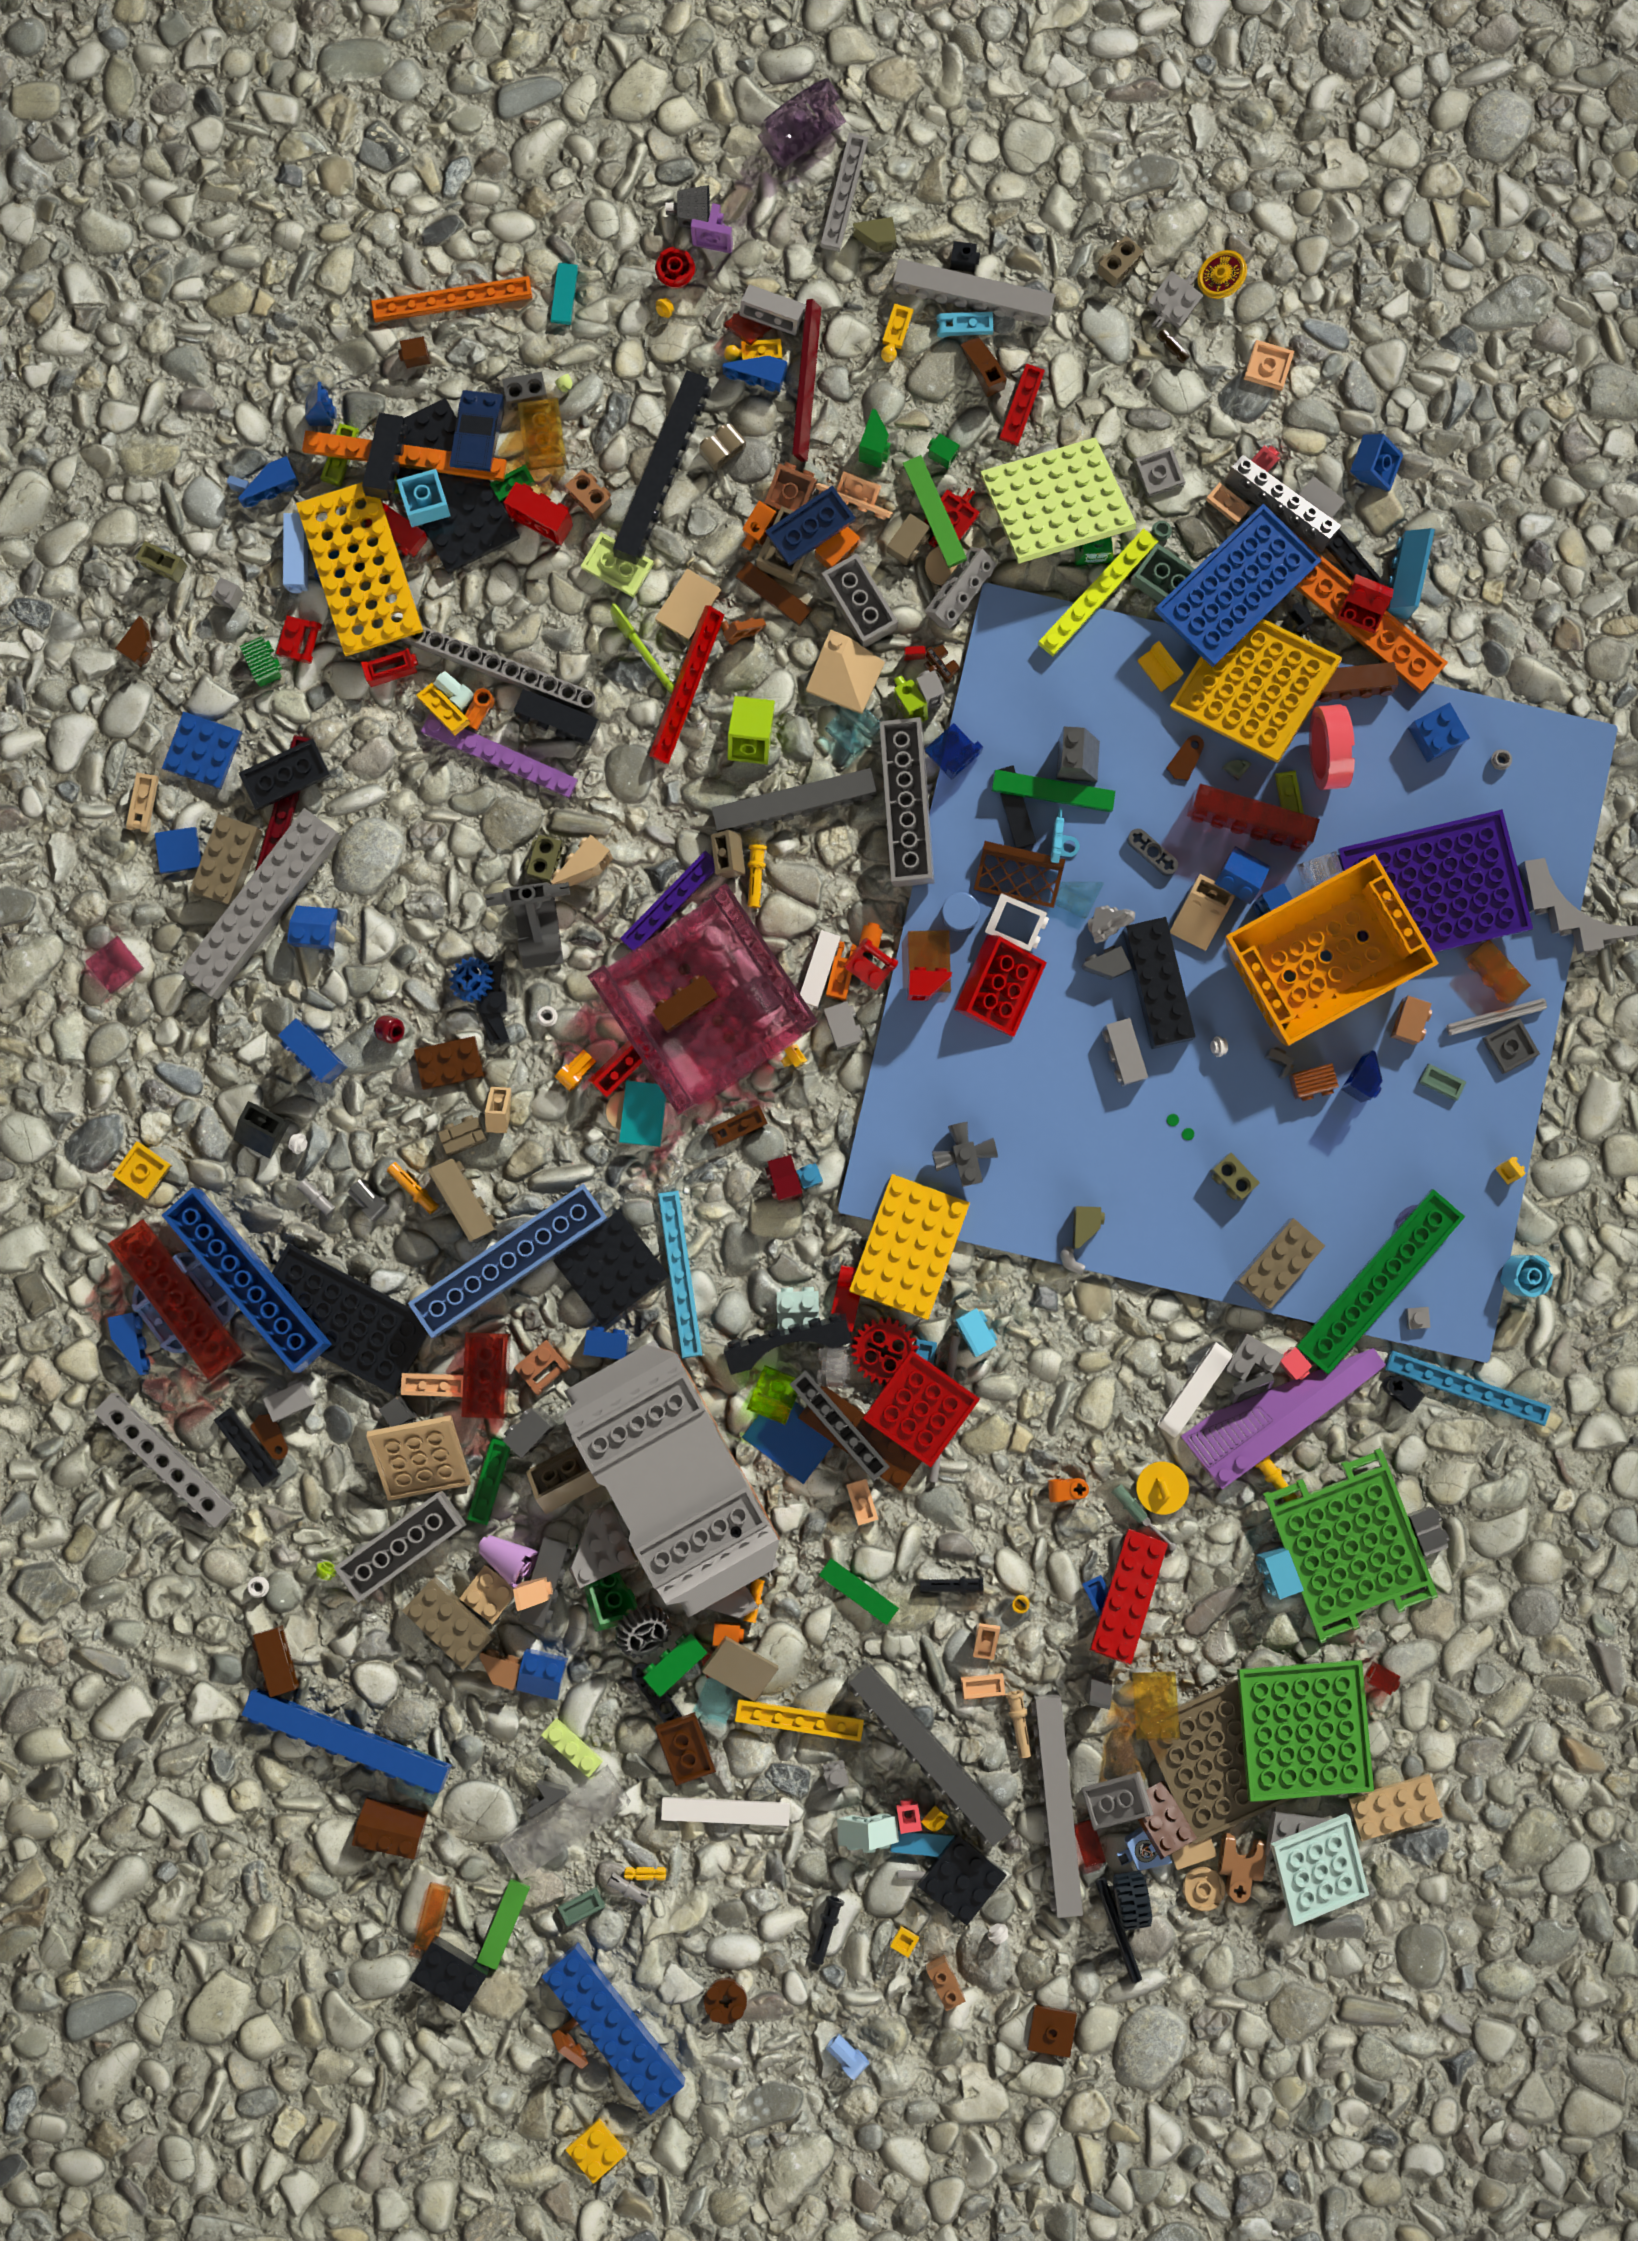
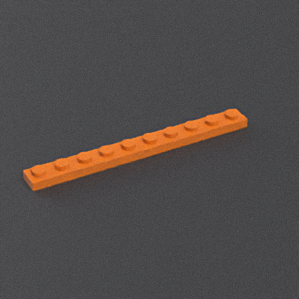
(412, 457)

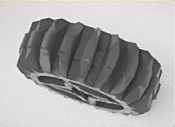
(648, 1629)

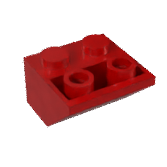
(1365, 603)
(925, 984)

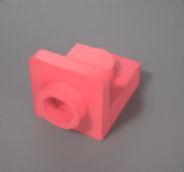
(1266, 458)

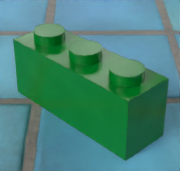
(673, 1664)

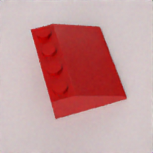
(1000, 985)

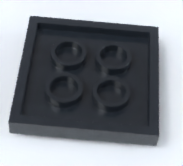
(961, 1879)

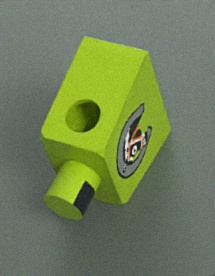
(910, 699)

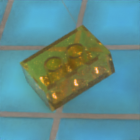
(542, 434)
(1155, 1706)

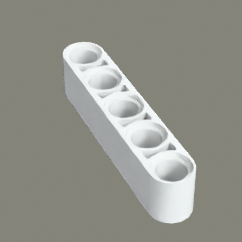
(1195, 1389)

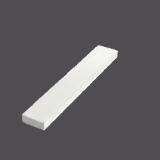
(725, 1811)

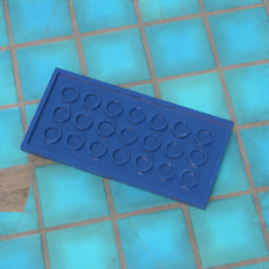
(1237, 585)

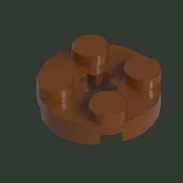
(733, 1991)

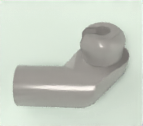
(1069, 1262)

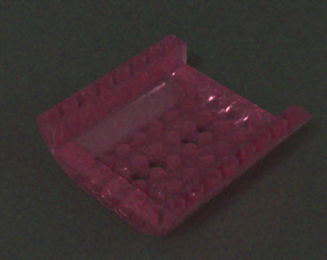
(753, 992)

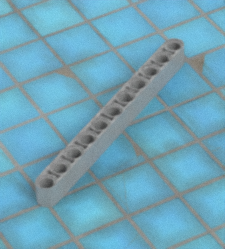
(500, 672)

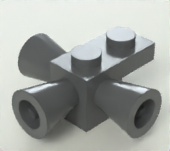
(965, 1155)

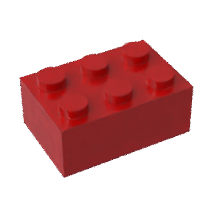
(538, 513)

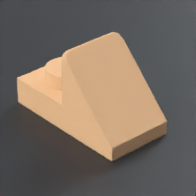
(986, 1641)

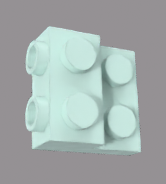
(796, 1306)

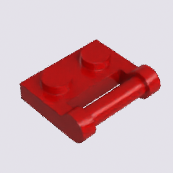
(293, 636)
(866, 969)

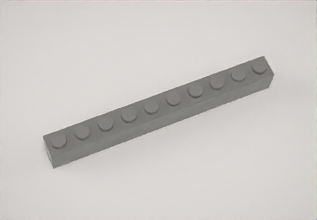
(1058, 1806)

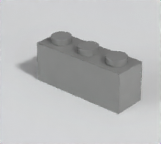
(772, 309)
(1124, 1052)

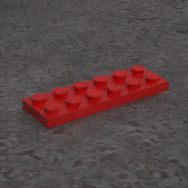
(1128, 1597)

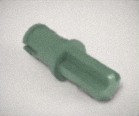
(1129, 1503)

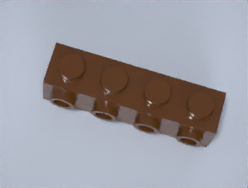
(1361, 682)

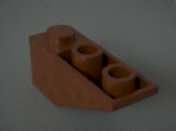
(984, 366)

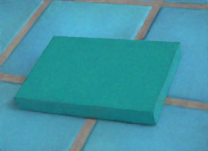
(642, 1114)

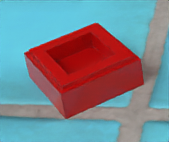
(914, 653)

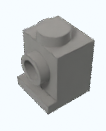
(835, 1774)

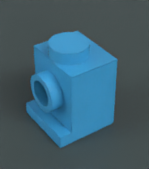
(809, 1176)

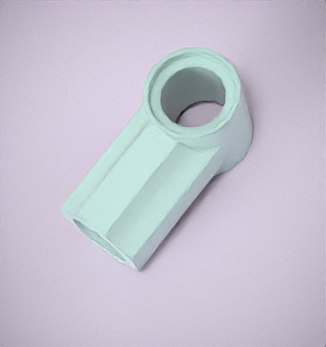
(457, 693)

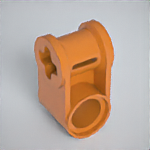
(1063, 1489)

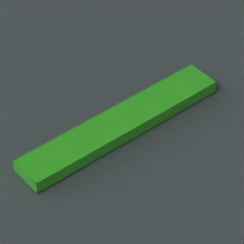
(934, 511)

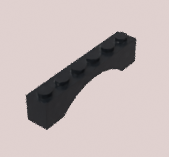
(830, 1332)

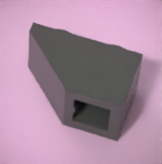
(1108, 965)

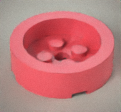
(1331, 747)

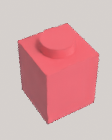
(1295, 1364)

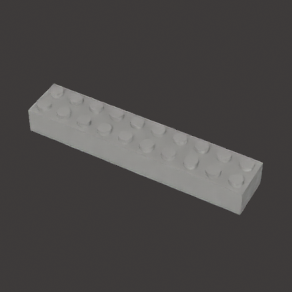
(260, 904)

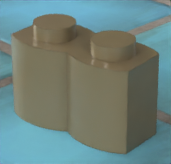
(722, 446)

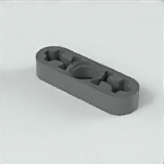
(1152, 843)

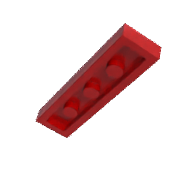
(1022, 404)

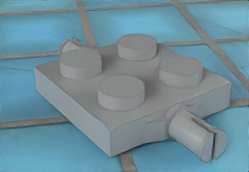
(1174, 300)

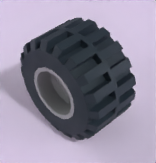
(1132, 1900)

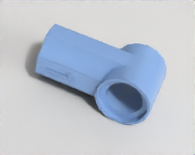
(851, 2060)

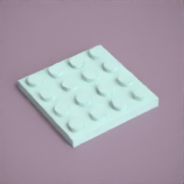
(1319, 1869)

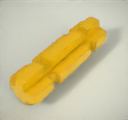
(645, 1873)

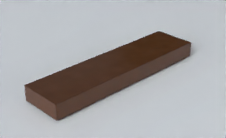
(773, 593)

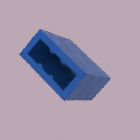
(1242, 875)

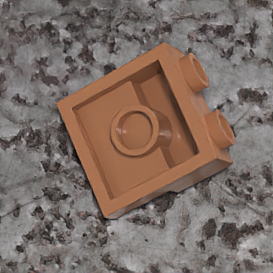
(790, 487)

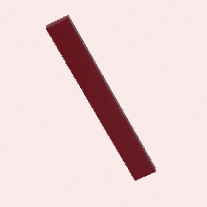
(806, 380)
(281, 816)

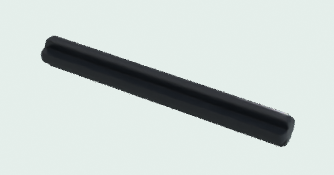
(1118, 1931)

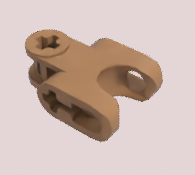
(1241, 1868)

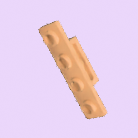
(859, 492)

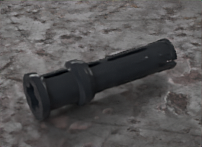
(962, 1585)
(829, 1920)

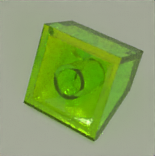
(773, 1395)

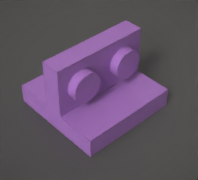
(714, 233)

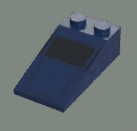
(477, 430)

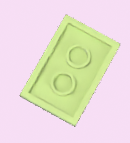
(615, 571)

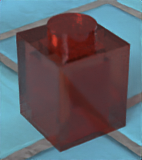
(1382, 1678)

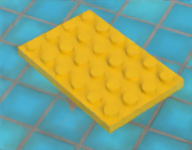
(909, 1247)

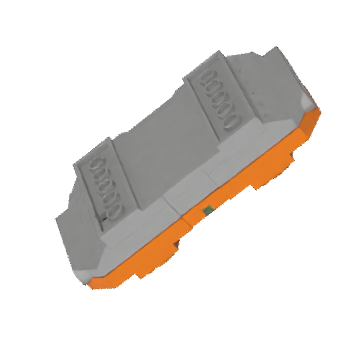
(671, 1478)

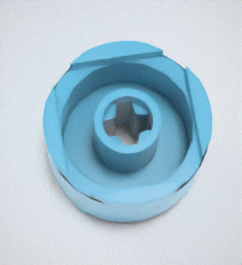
(1526, 1275)

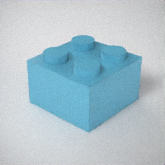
(423, 497)
(1279, 1572)

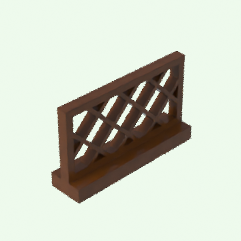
(1023, 856)

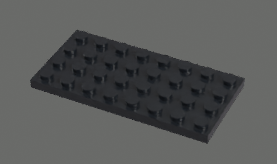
(477, 516)
(366, 1328)

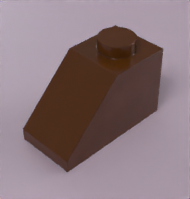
(137, 643)

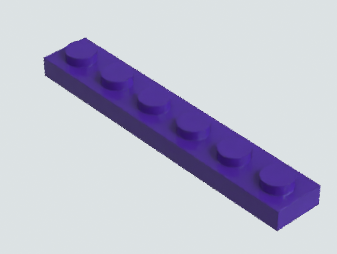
(669, 902)

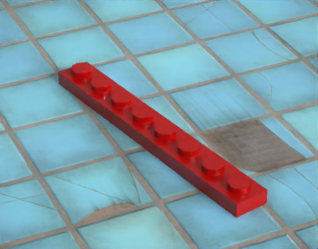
(686, 684)

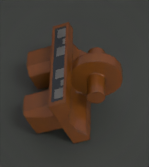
(935, 657)

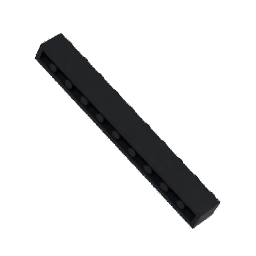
(661, 467)

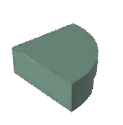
(1236, 768)

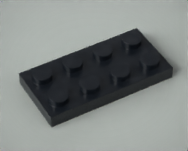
(284, 774)

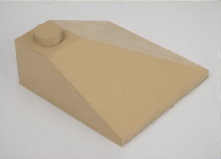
(845, 673)

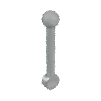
(1172, 1546)

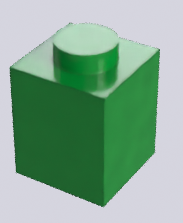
(943, 450)

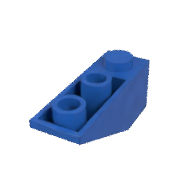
(760, 371)
(319, 407)
(272, 480)
(127, 1335)

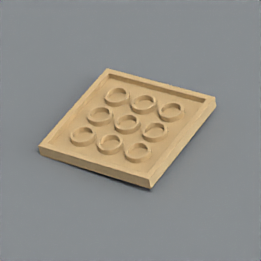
(419, 1457)

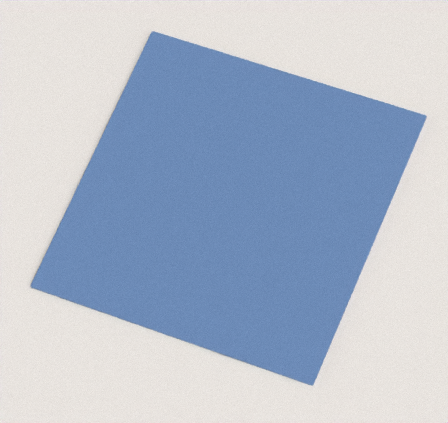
(1051, 1091)

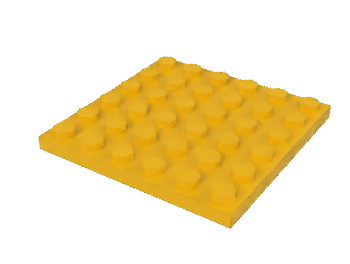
(1259, 689)

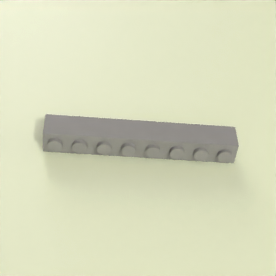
(973, 292)

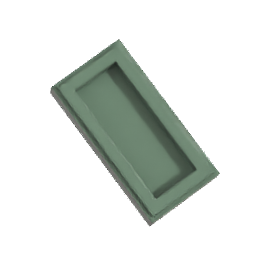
(1442, 1082)
(581, 1906)

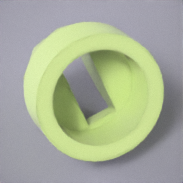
(564, 383)

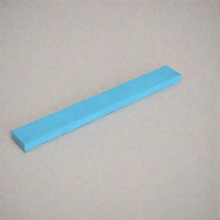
(680, 1274)

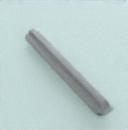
(1497, 1016)

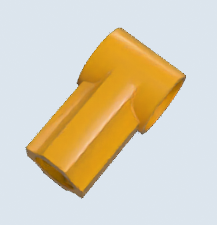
(572, 1074)

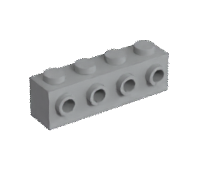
(960, 588)

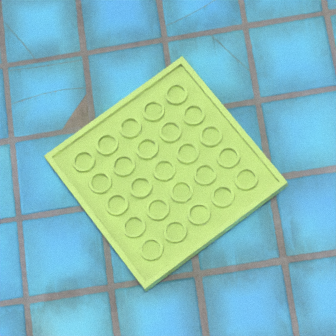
(1057, 500)

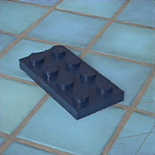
(810, 525)

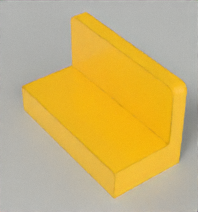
(1160, 667)

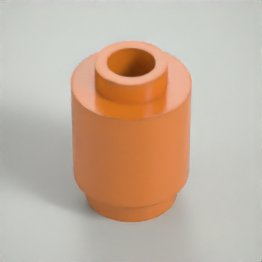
(872, 932)

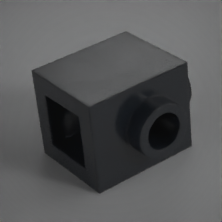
(964, 256)

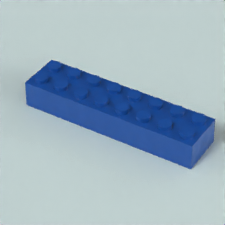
(614, 2028)

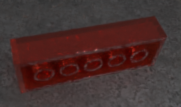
(1252, 818)

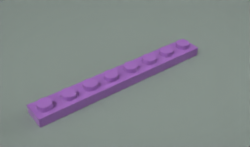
(502, 757)

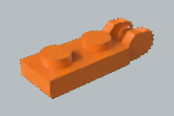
(840, 976)

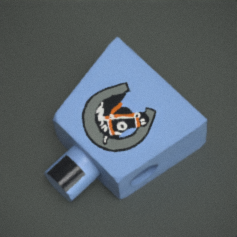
(1141, 1852)

